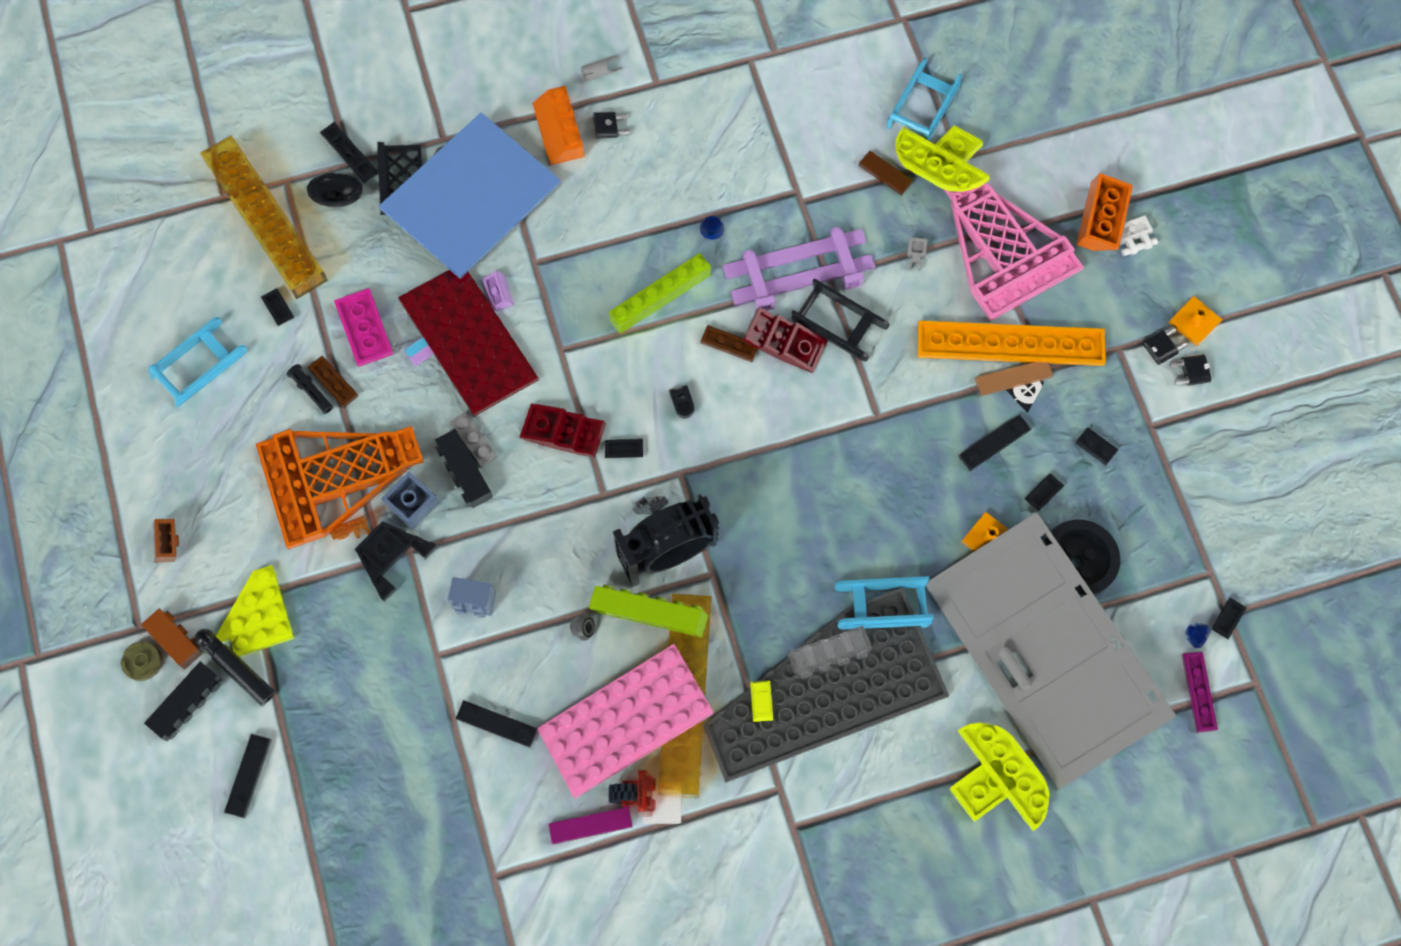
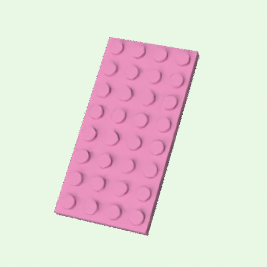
(625, 721)

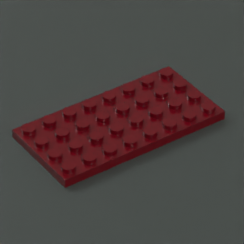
(468, 340)

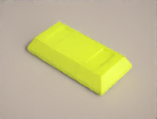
(761, 701)

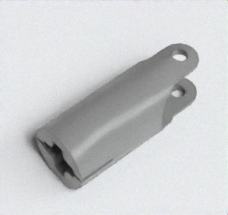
(598, 69)

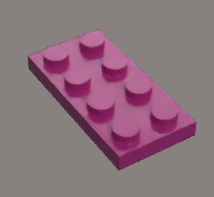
(363, 327)

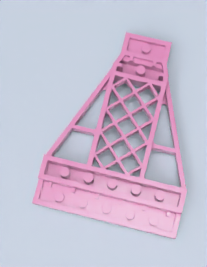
(1018, 280)

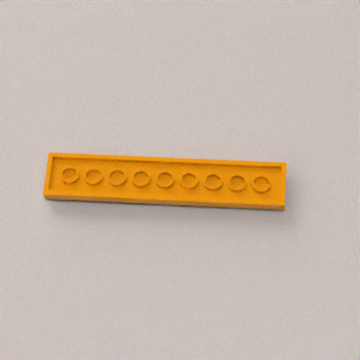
(1011, 343)

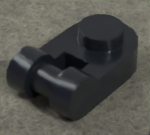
(683, 407)

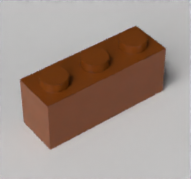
(172, 638)

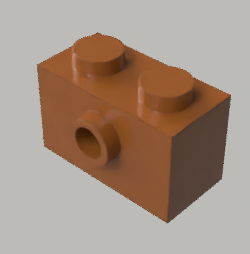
(164, 540)

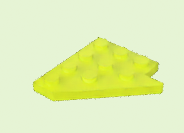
(257, 615)

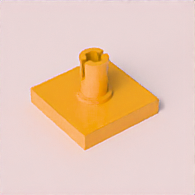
(1195, 321)
(983, 532)

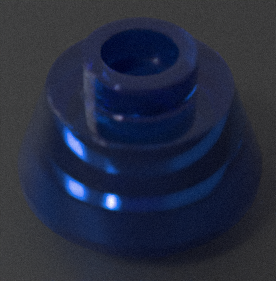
(712, 228)
(1197, 634)

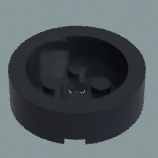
(1094, 548)

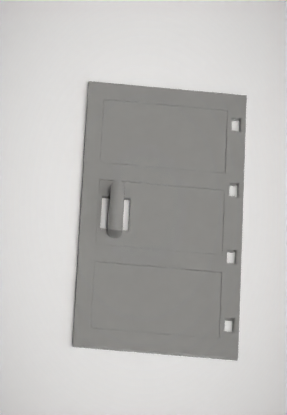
(1083, 691)

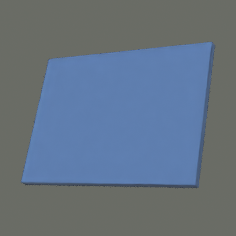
(470, 195)

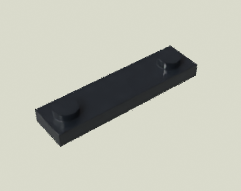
(349, 152)
(994, 443)
(650, 504)
(496, 724)
(247, 776)

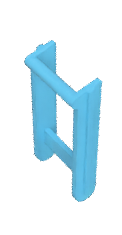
(931, 82)
(203, 334)
(861, 619)

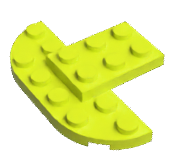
(942, 162)
(1003, 774)

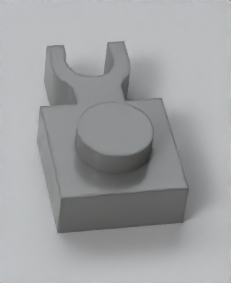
(916, 250)

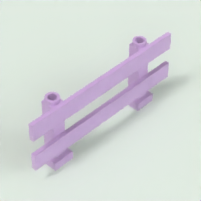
(763, 291)

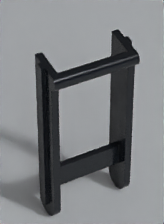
(851, 344)

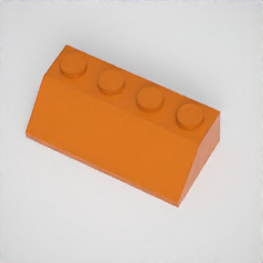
(558, 126)
(1104, 214)

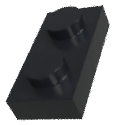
(1096, 446)

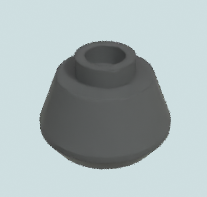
(583, 627)

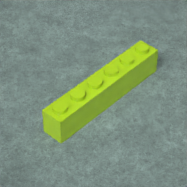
(659, 293)
(648, 611)

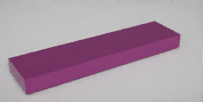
(1199, 692)
(590, 825)

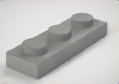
(473, 439)

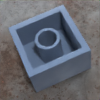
(410, 500)
(471, 597)

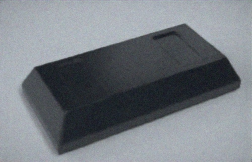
(277, 307)
(624, 448)
(1044, 492)
(1228, 618)

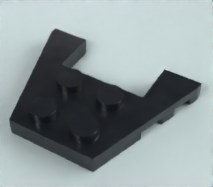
(383, 549)

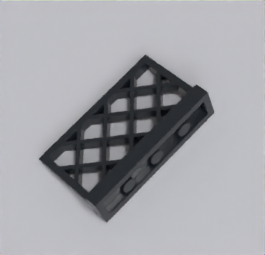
(384, 166)

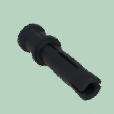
(305, 383)

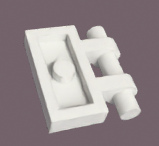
(1134, 230)

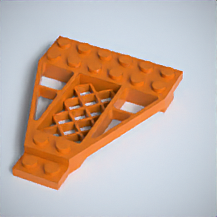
(293, 494)

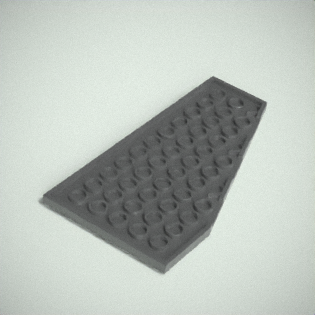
(833, 703)

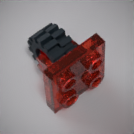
(635, 793)

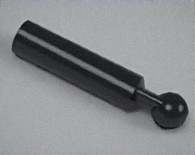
(234, 667)

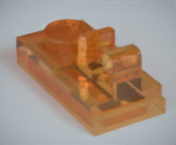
(343, 530)

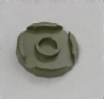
(141, 661)

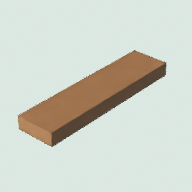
(1013, 377)

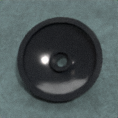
(334, 190)

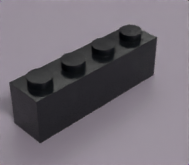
(464, 469)
(183, 701)

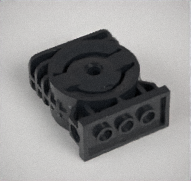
(667, 538)

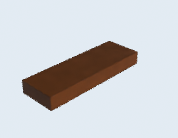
(885, 173)
(728, 343)
(333, 381)

